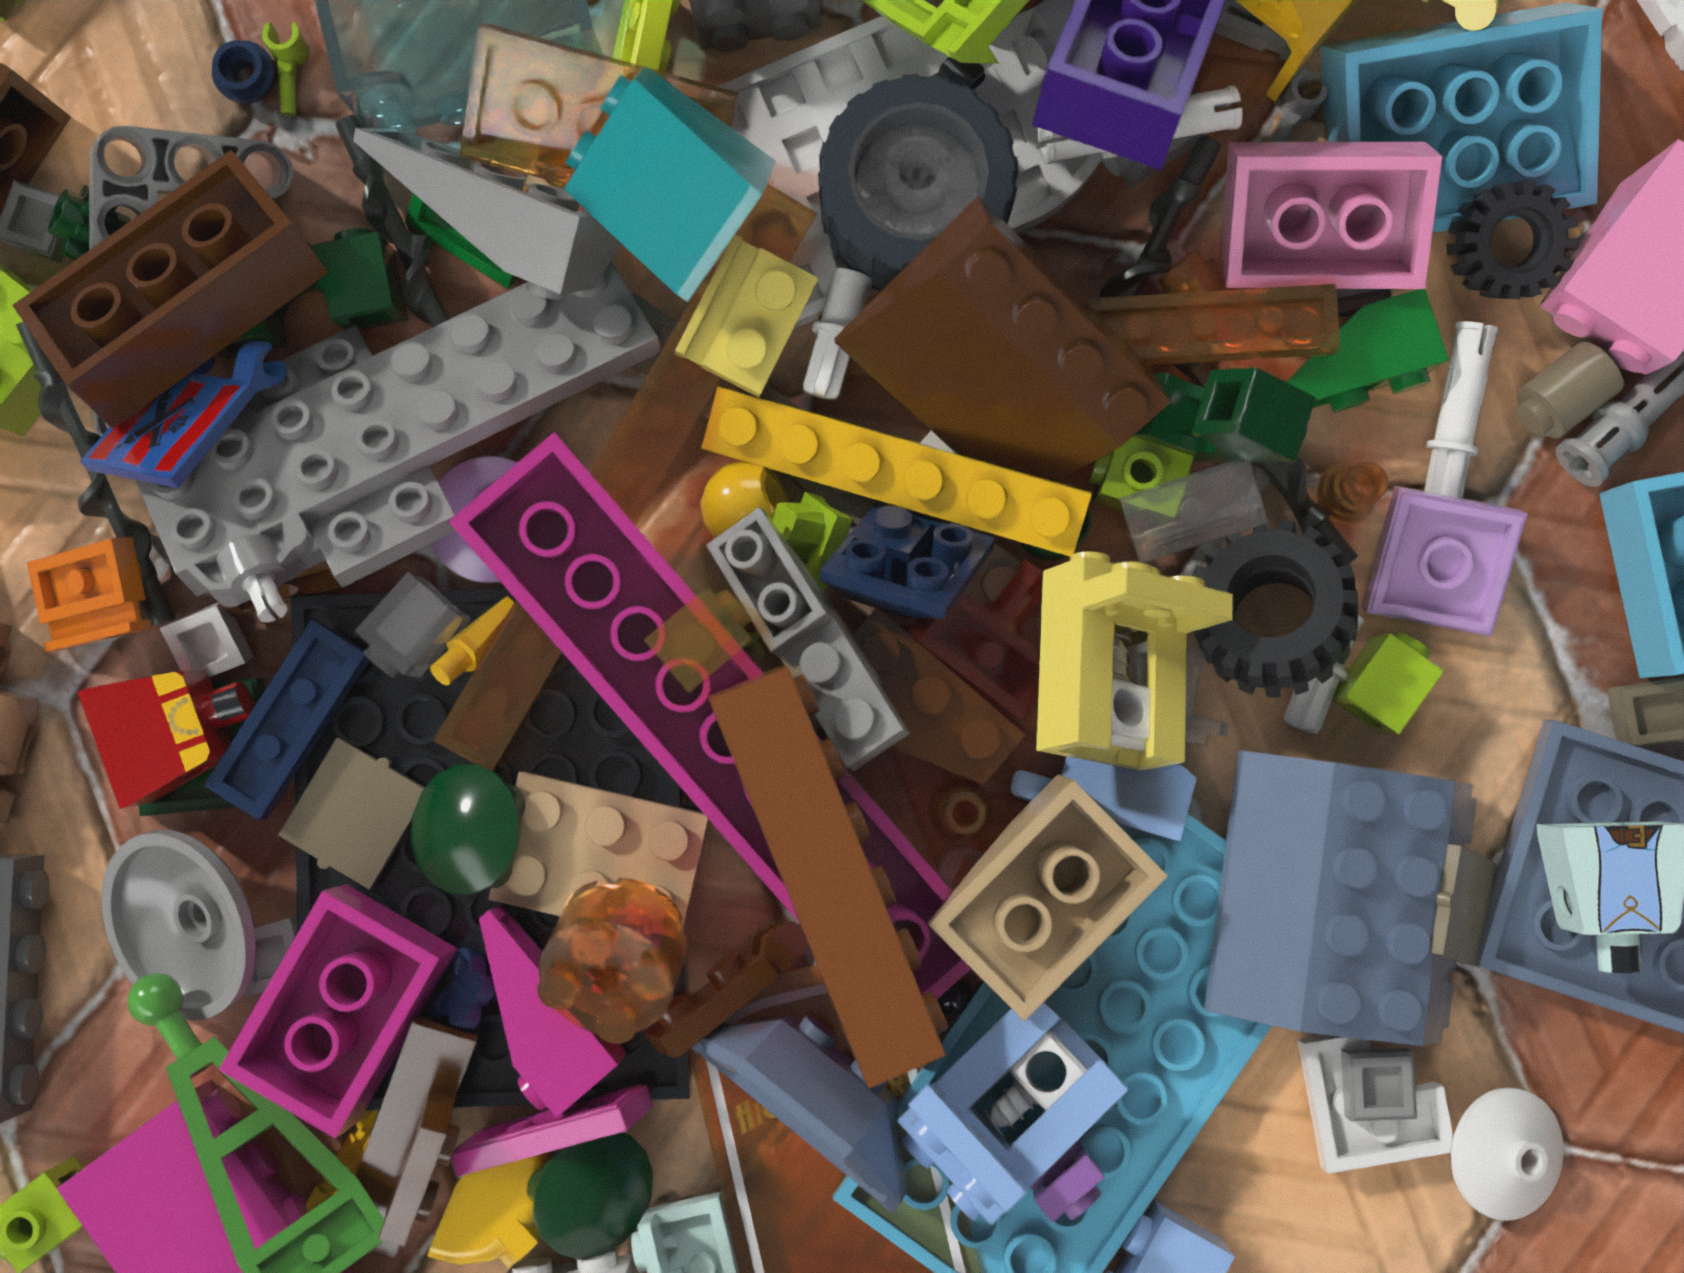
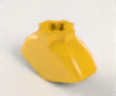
(489, 1216)

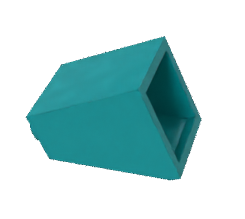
(667, 179)

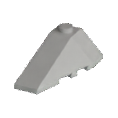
(519, 226)

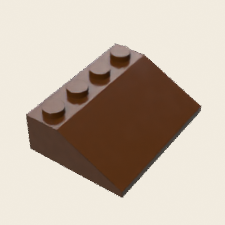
(1002, 354)

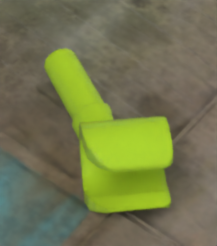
(288, 58)

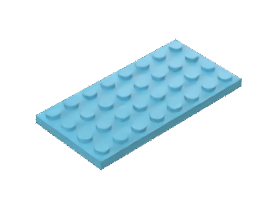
(1146, 1019)

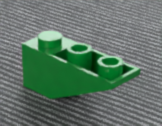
(1379, 347)

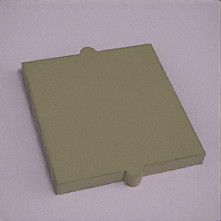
(353, 813)
(1462, 905)

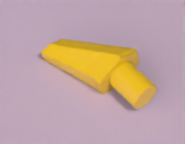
(470, 644)

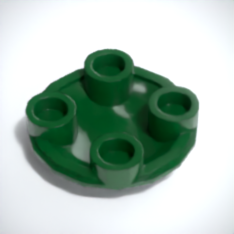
(467, 829)
(591, 1195)

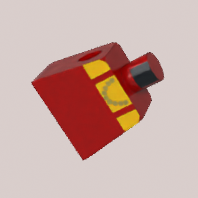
(162, 730)

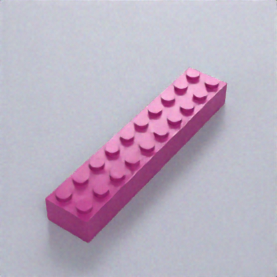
(598, 597)

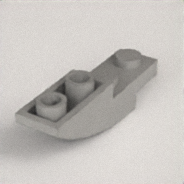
(808, 637)

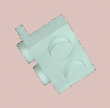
(685, 1238)

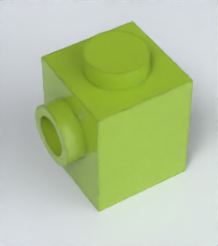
(1135, 468)
(38, 1218)

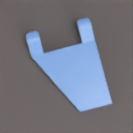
(1140, 800)

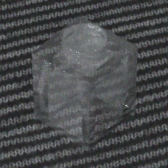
(410, 627)

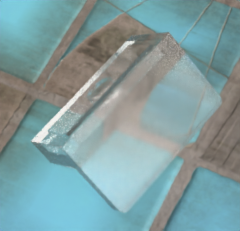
(1193, 510)

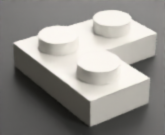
(1363, 1144)

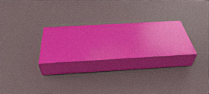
(545, 1133)

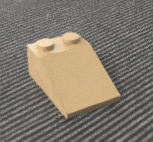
(1045, 895)

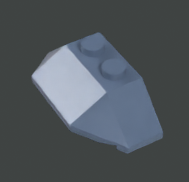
(817, 1094)

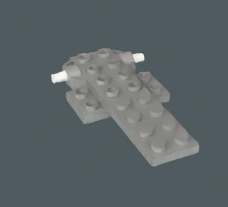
(347, 439)

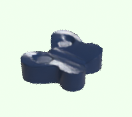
(467, 993)

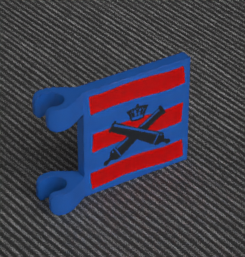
(184, 422)

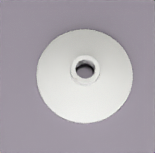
(1507, 1153)

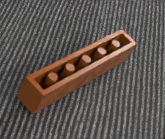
(827, 874)

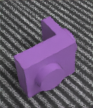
(1069, 1184)

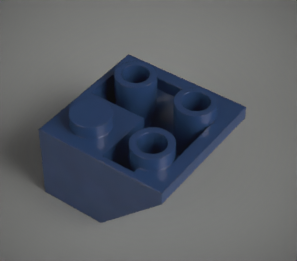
(906, 563)

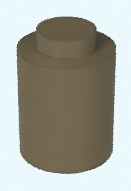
(1568, 391)

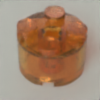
(613, 958)

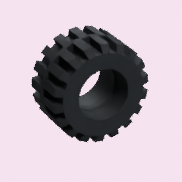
(1292, 560)

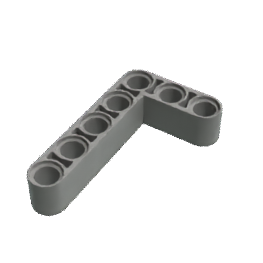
(159, 175)

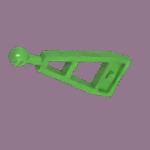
(318, 1242)

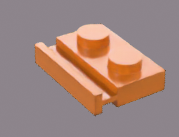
(89, 593)

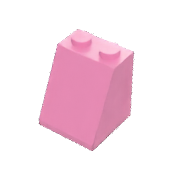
(1630, 271)

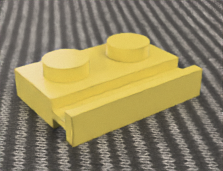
(746, 315)

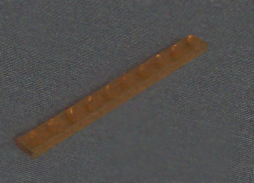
(630, 473)

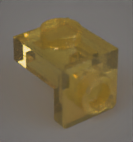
(701, 636)

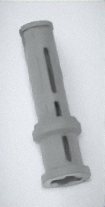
(1620, 425)

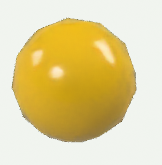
(737, 492)

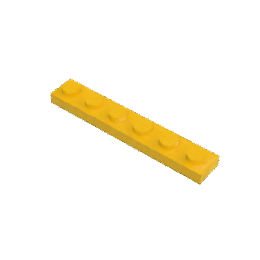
(896, 471)

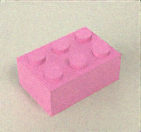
(1329, 214)

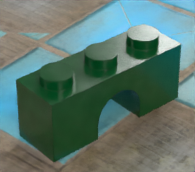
(357, 289)
(1235, 418)

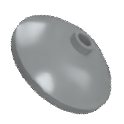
(182, 915)

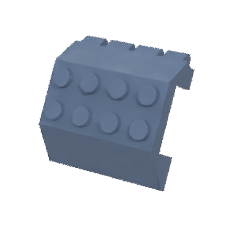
(1335, 899)

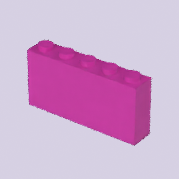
(153, 1204)

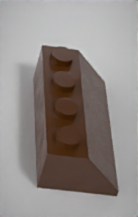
(169, 290)

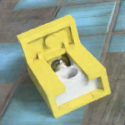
(1118, 659)

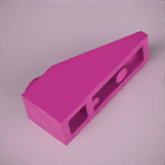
(549, 1052)

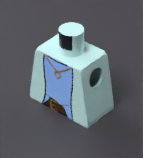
(1615, 883)

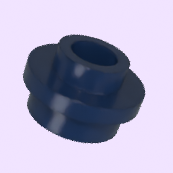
(233, 58)

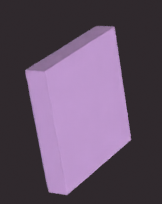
(1443, 561)

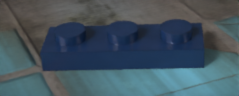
(288, 720)

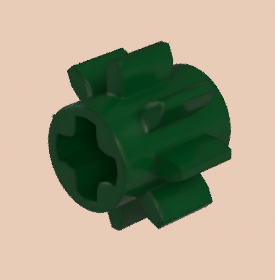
(71, 222)

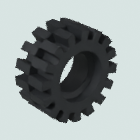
(1549, 246)

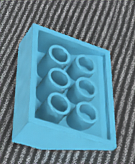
(1488, 100)

